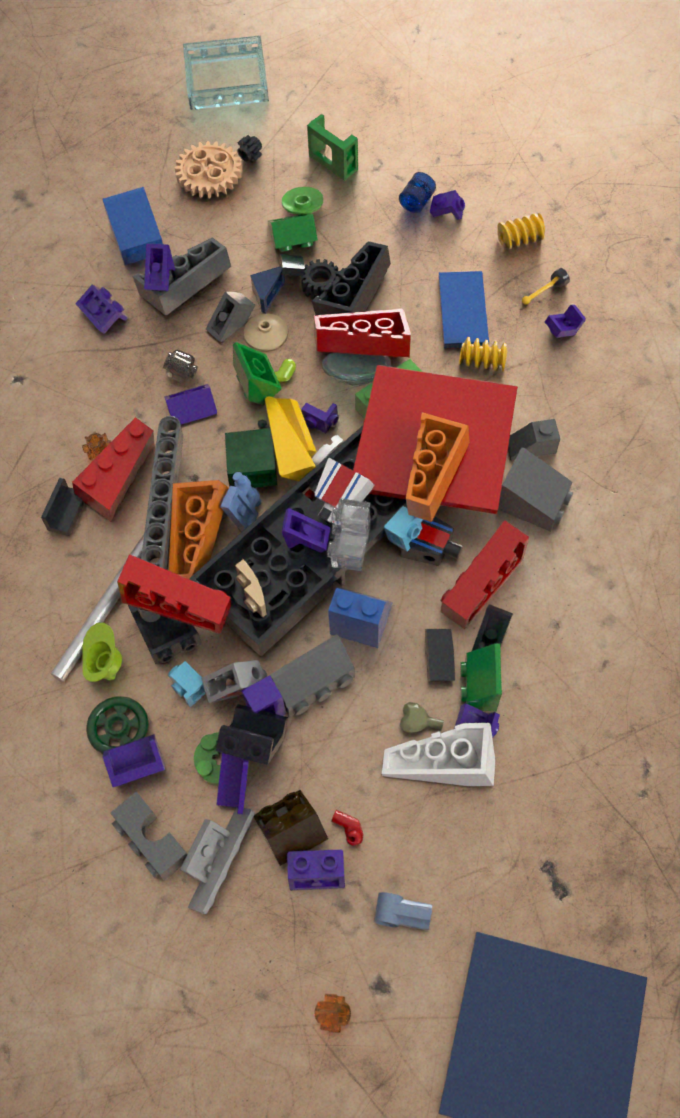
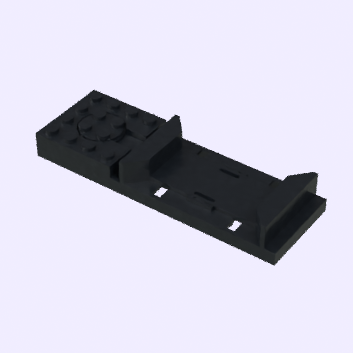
(292, 577)

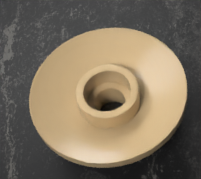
(269, 338)

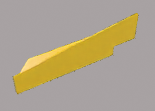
(290, 438)

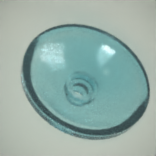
(353, 368)

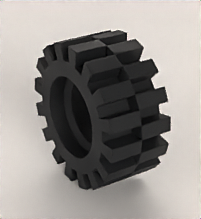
(316, 270)

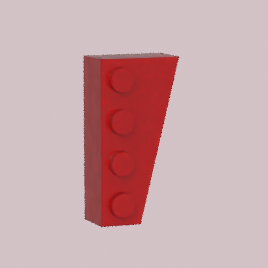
(485, 575)

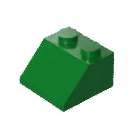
(293, 231)
(254, 374)
(482, 678)

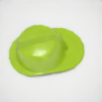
(100, 655)

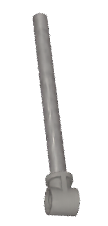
(98, 615)

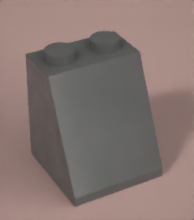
(535, 491)

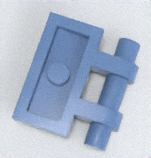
(241, 502)

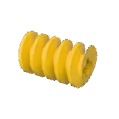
(521, 229)
(484, 354)

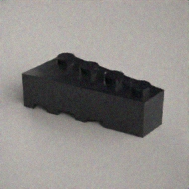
(356, 283)

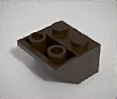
(290, 826)

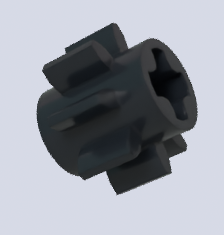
(249, 148)

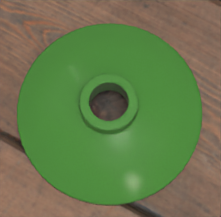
(302, 200)

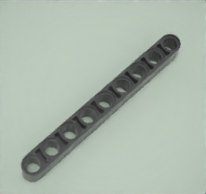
(158, 504)

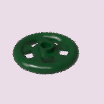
(121, 705)

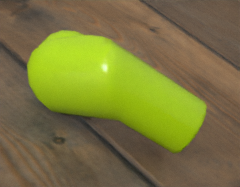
(286, 370)

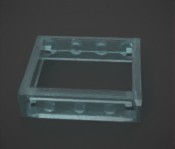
(224, 51)

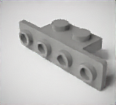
(212, 855)

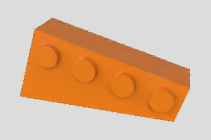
(194, 524)

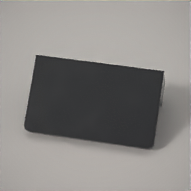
(62, 509)

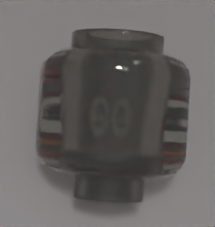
(180, 366)

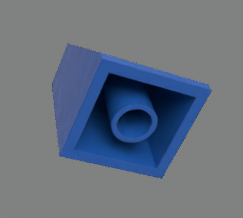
(132, 224)
(358, 616)

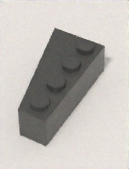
(191, 274)

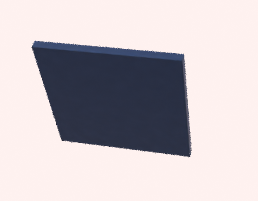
(542, 1036)

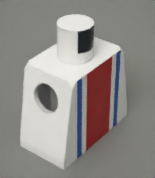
(339, 483)

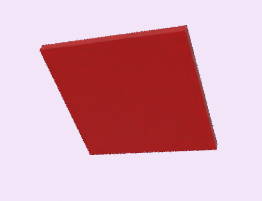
(394, 423)

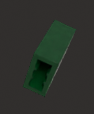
(251, 455)

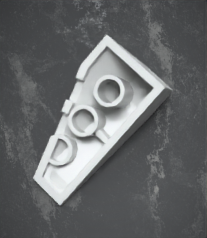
(452, 757)

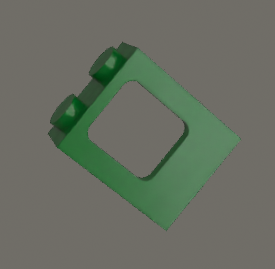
(344, 153)

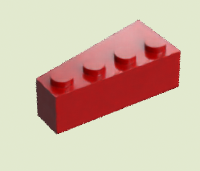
(364, 333)
(114, 469)
(172, 595)

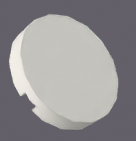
(326, 450)

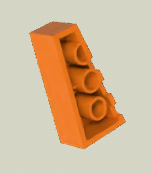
(436, 459)

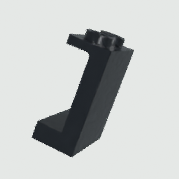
(166, 636)
(252, 735)

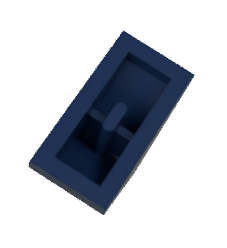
(267, 286)

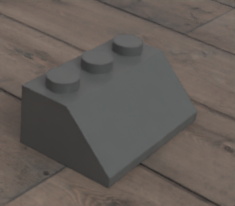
(314, 676)

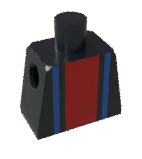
(433, 543)

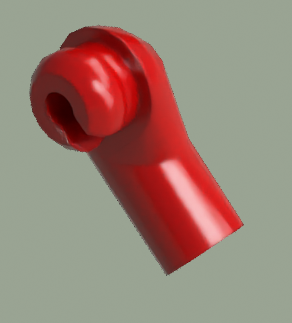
(351, 825)

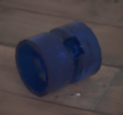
(417, 192)

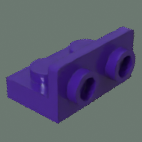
(100, 308)
(316, 869)

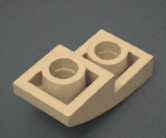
(252, 588)

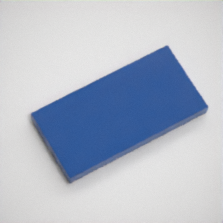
(462, 308)

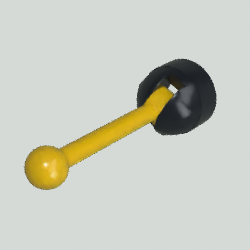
(558, 278)

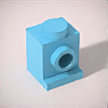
(403, 528)
(187, 683)

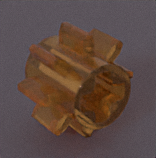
(95, 444)
(332, 1013)

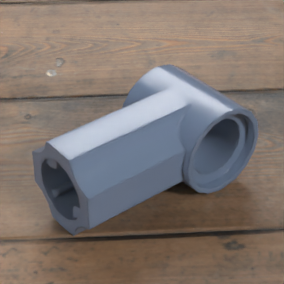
(396, 911)

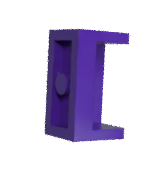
(264, 696)
(133, 760)

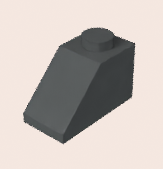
(230, 315)
(537, 437)

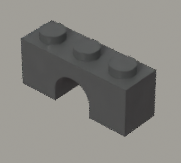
(163, 855)

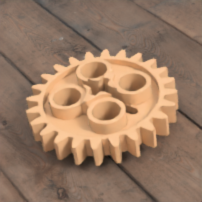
(208, 169)

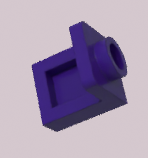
(447, 203)
(567, 323)
(319, 419)
(470, 714)

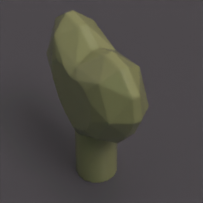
(417, 719)

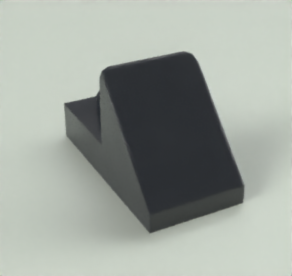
(493, 627)

